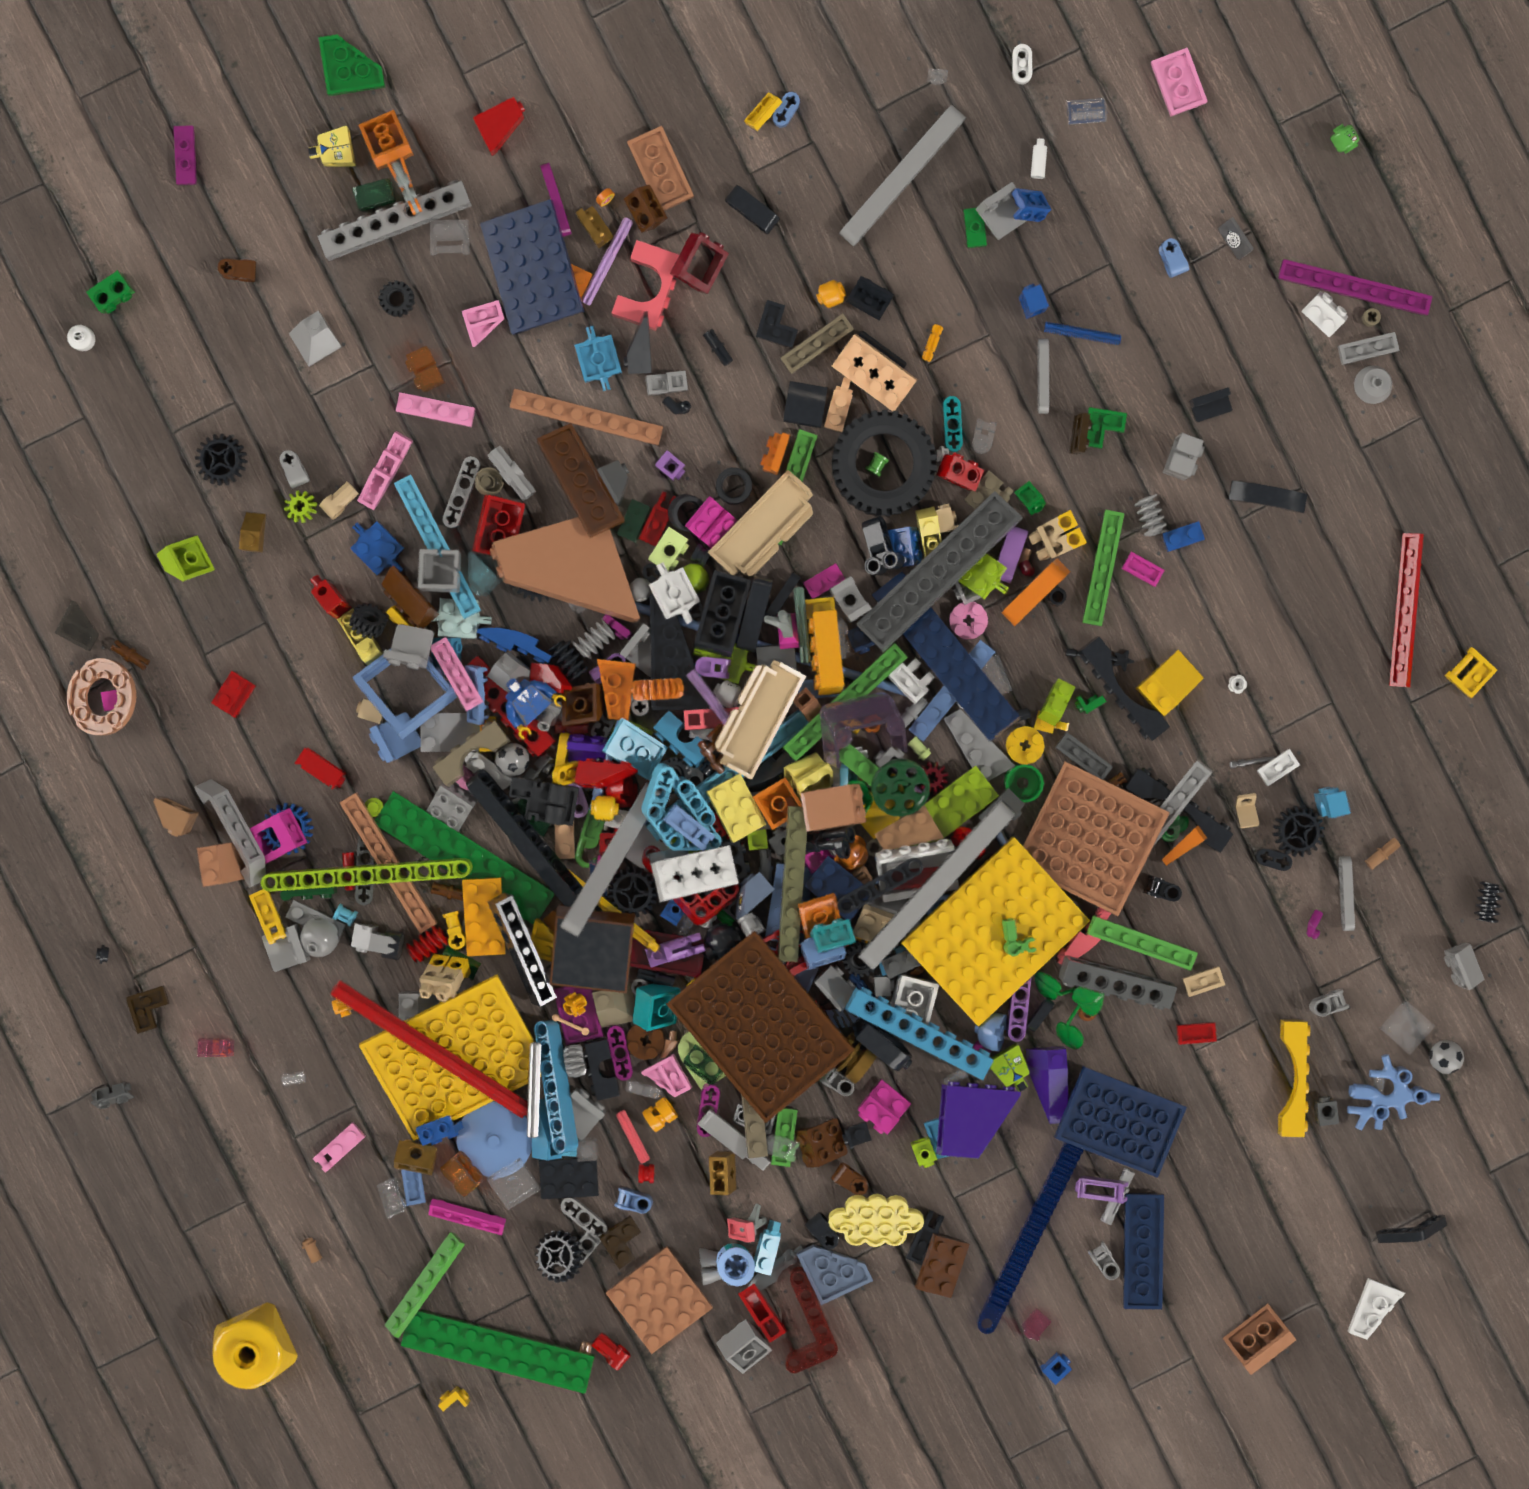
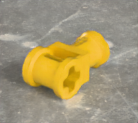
(454, 929)

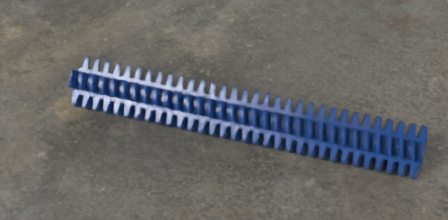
(1075, 331)

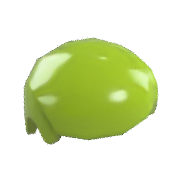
(697, 576)

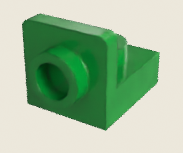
(1030, 498)
(1093, 703)

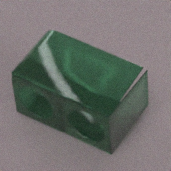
(374, 194)
(701, 1066)

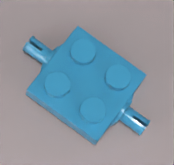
(598, 358)

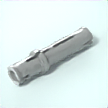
(1112, 1207)

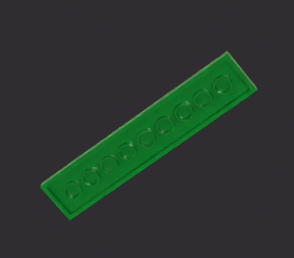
(439, 841)
(499, 1350)

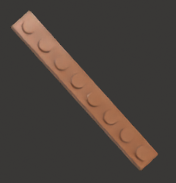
(586, 417)
(383, 854)

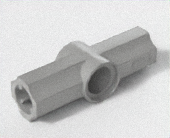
(511, 473)

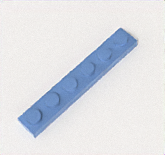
(944, 700)

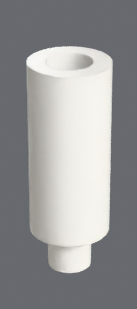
(1039, 160)

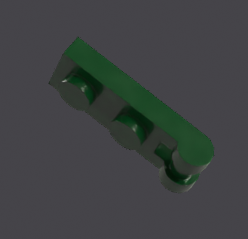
(308, 893)

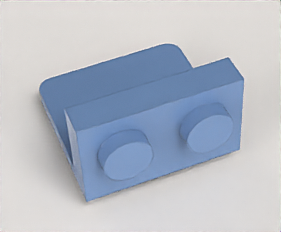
(389, 742)

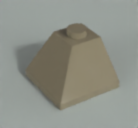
(614, 1007)

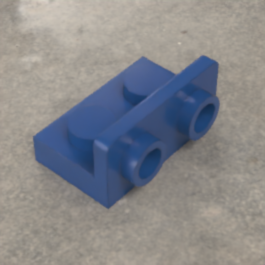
(1031, 205)
(906, 542)

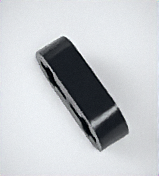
(1274, 854)
(1040, 1014)

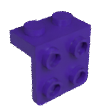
(584, 747)

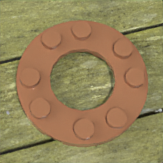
(78, 697)

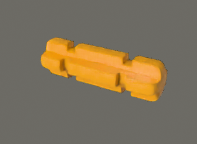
(932, 342)

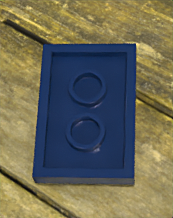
(835, 879)

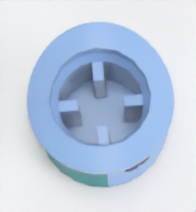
(735, 1264)

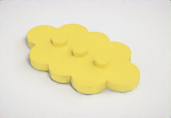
(876, 1220)

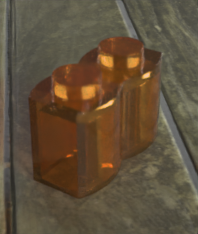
(462, 1173)

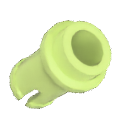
(918, 747)

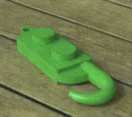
(589, 837)

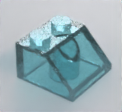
(480, 576)

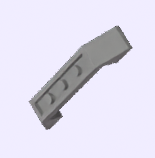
(236, 829)

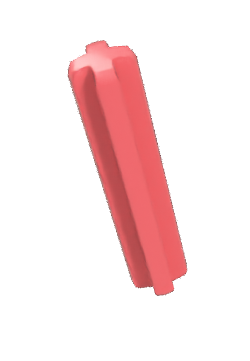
(632, 1136)

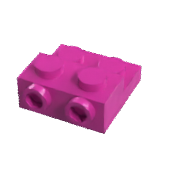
(711, 522)
(883, 1107)

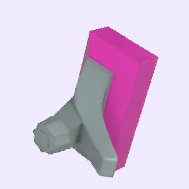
(786, 629)

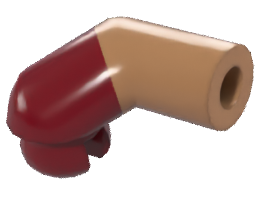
(1024, 564)

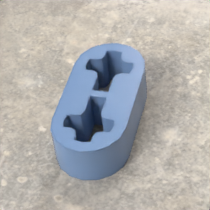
(789, 112)

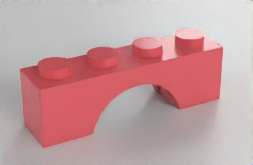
(703, 718)

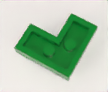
(1102, 421)

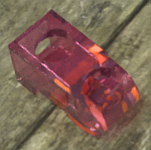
(215, 1047)

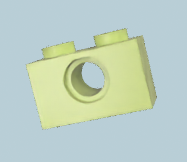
(670, 538)

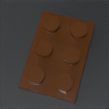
(942, 1265)

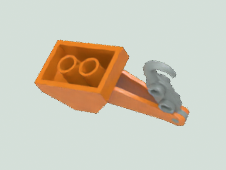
(388, 147)

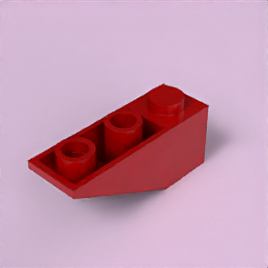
(601, 774)

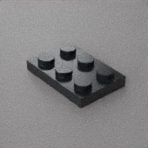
(568, 1178)

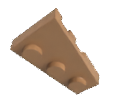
(909, 831)

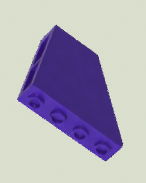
(971, 1117)

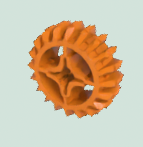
(657, 689)

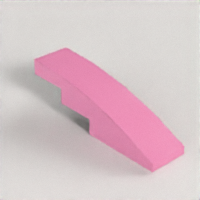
(385, 470)

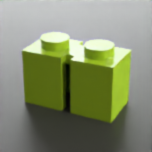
(1055, 706)

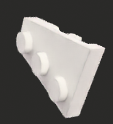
(1373, 1305)

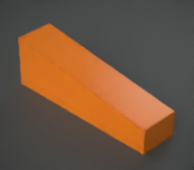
(1194, 838)

